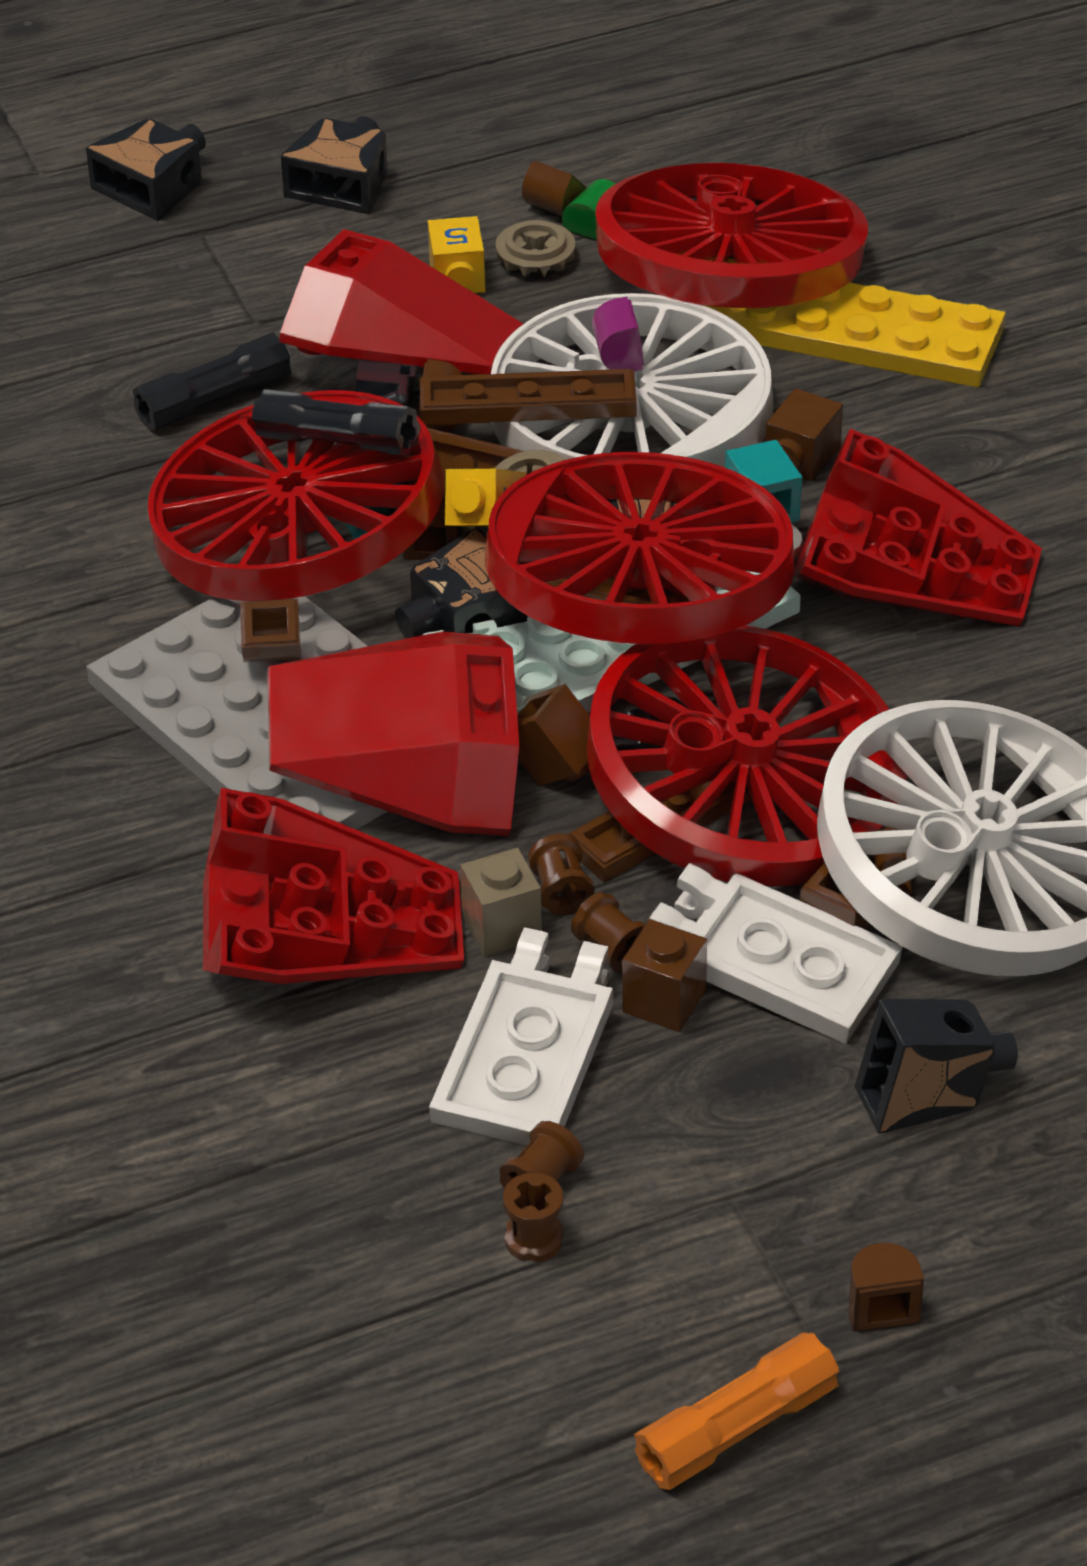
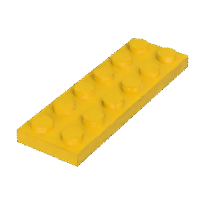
(882, 331)

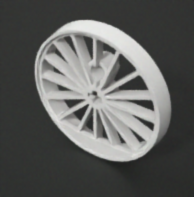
(666, 388)
(961, 827)

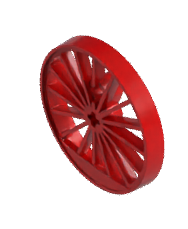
(786, 250)
(285, 504)
(675, 550)
(729, 747)

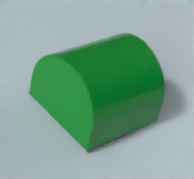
(581, 212)

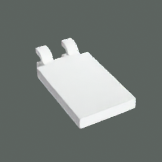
(783, 951)
(525, 1043)

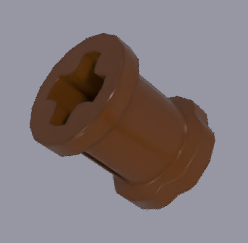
(560, 873)
(604, 924)
(550, 1152)
(533, 1208)

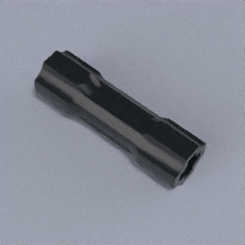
(179, 394)
(370, 426)

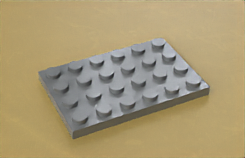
(212, 708)

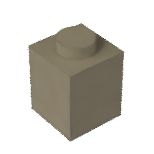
(499, 900)

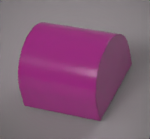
(618, 335)

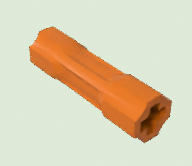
(696, 1434)

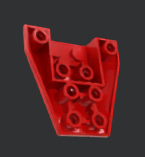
(390, 307)
(913, 540)
(404, 728)
(319, 899)

